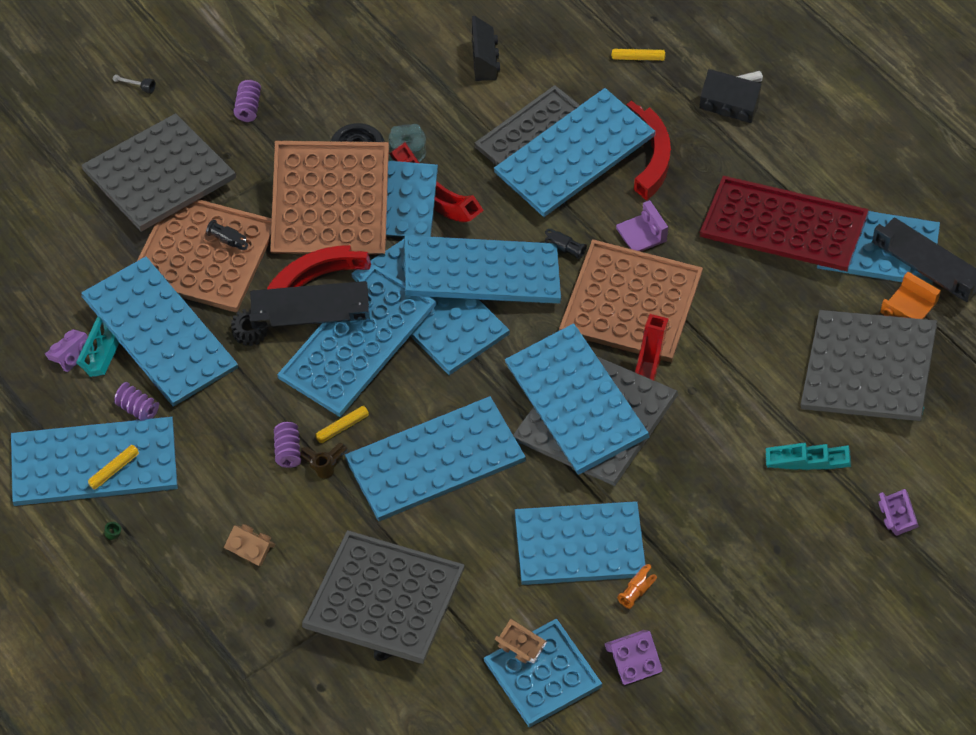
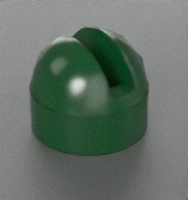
(116, 530)

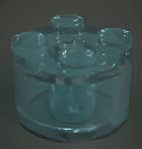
(412, 135)

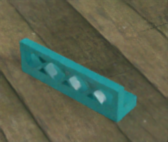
(104, 353)

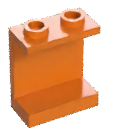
(912, 299)

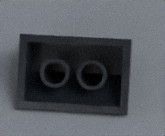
(484, 51)
(730, 96)

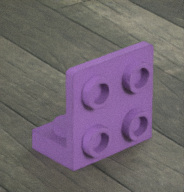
(644, 230)
(635, 656)

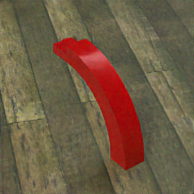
(654, 174)
(446, 202)
(319, 263)
(652, 346)

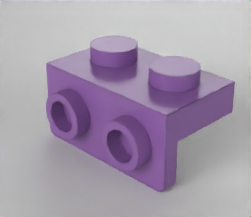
(67, 349)
(898, 512)

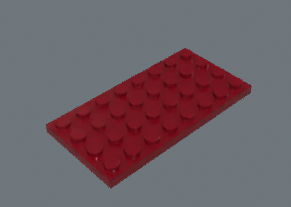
(784, 223)

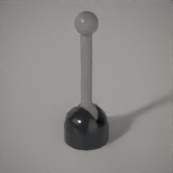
(147, 85)

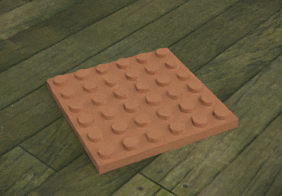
(329, 196)
(200, 264)
(622, 289)

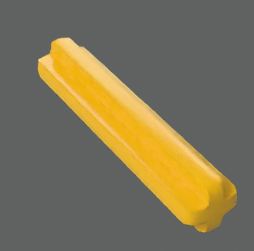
(638, 54)
(341, 424)
(113, 466)

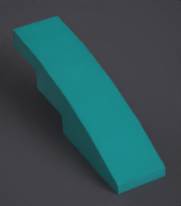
(808, 458)

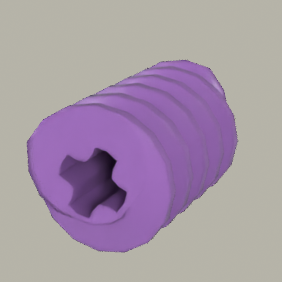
(247, 100)
(135, 402)
(287, 445)

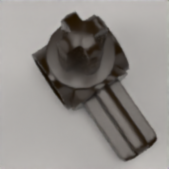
(323, 462)

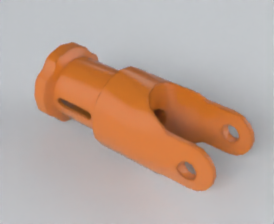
(636, 587)

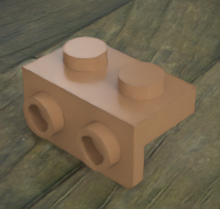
(249, 544)
(521, 641)

